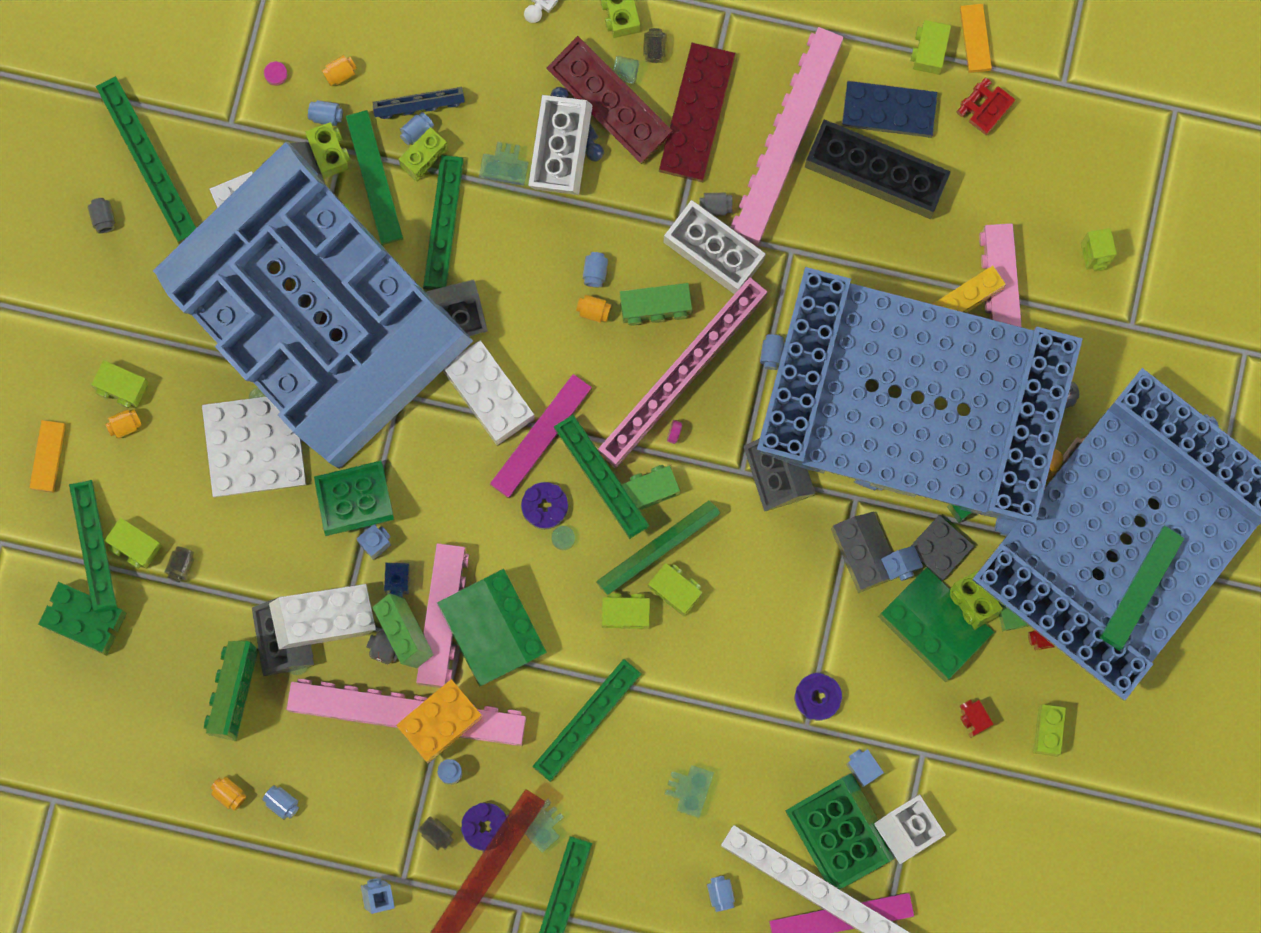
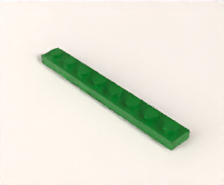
(146, 159)

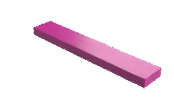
(540, 436)
(891, 907)

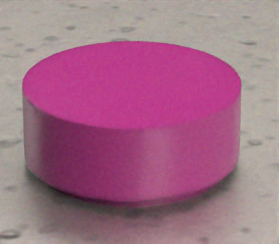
(275, 73)
(674, 432)

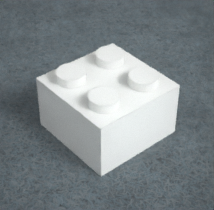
(909, 829)

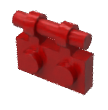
(992, 109)

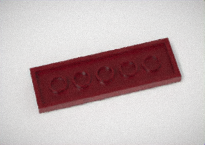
(611, 99)
(697, 112)

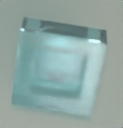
(626, 69)

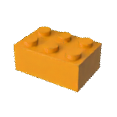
(439, 721)

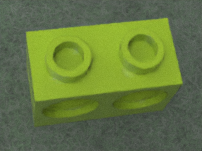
(625, 10)
(324, 151)
(423, 154)
(1098, 249)
(979, 598)

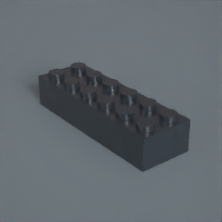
(877, 169)

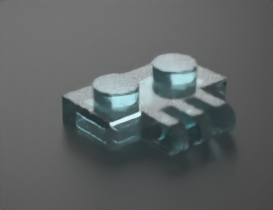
(504, 166)
(691, 790)
(541, 829)

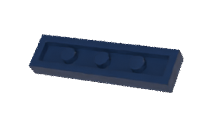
(410, 104)

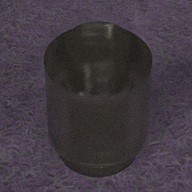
(654, 45)
(179, 564)
(436, 833)

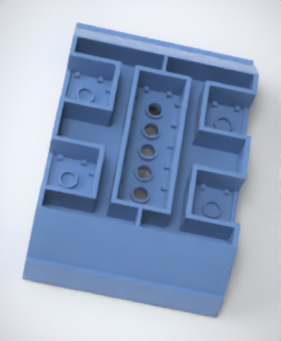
(324, 388)
(1136, 452)
(981, 461)

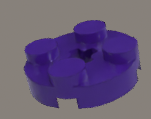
(553, 495)
(811, 708)
(471, 820)

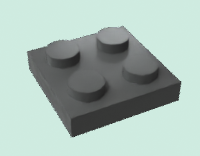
(941, 547)

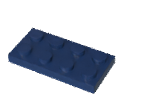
(889, 109)

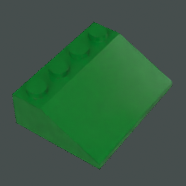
(934, 625)
(491, 627)
(232, 690)
(840, 832)

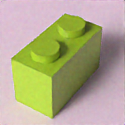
(931, 47)
(119, 384)
(133, 543)
(675, 589)
(625, 612)
(1049, 730)

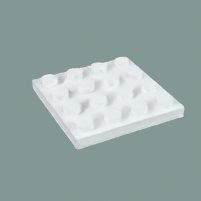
(251, 448)

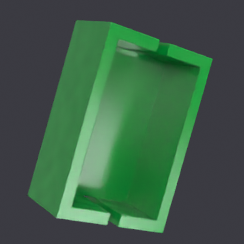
(75, 620)

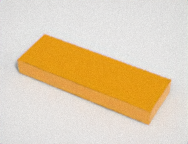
(975, 38)
(47, 456)

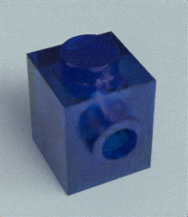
(397, 578)

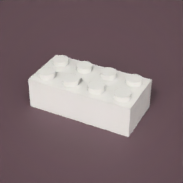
(560, 145)
(714, 247)
(488, 393)
(322, 616)

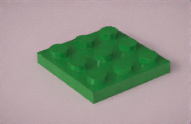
(353, 498)

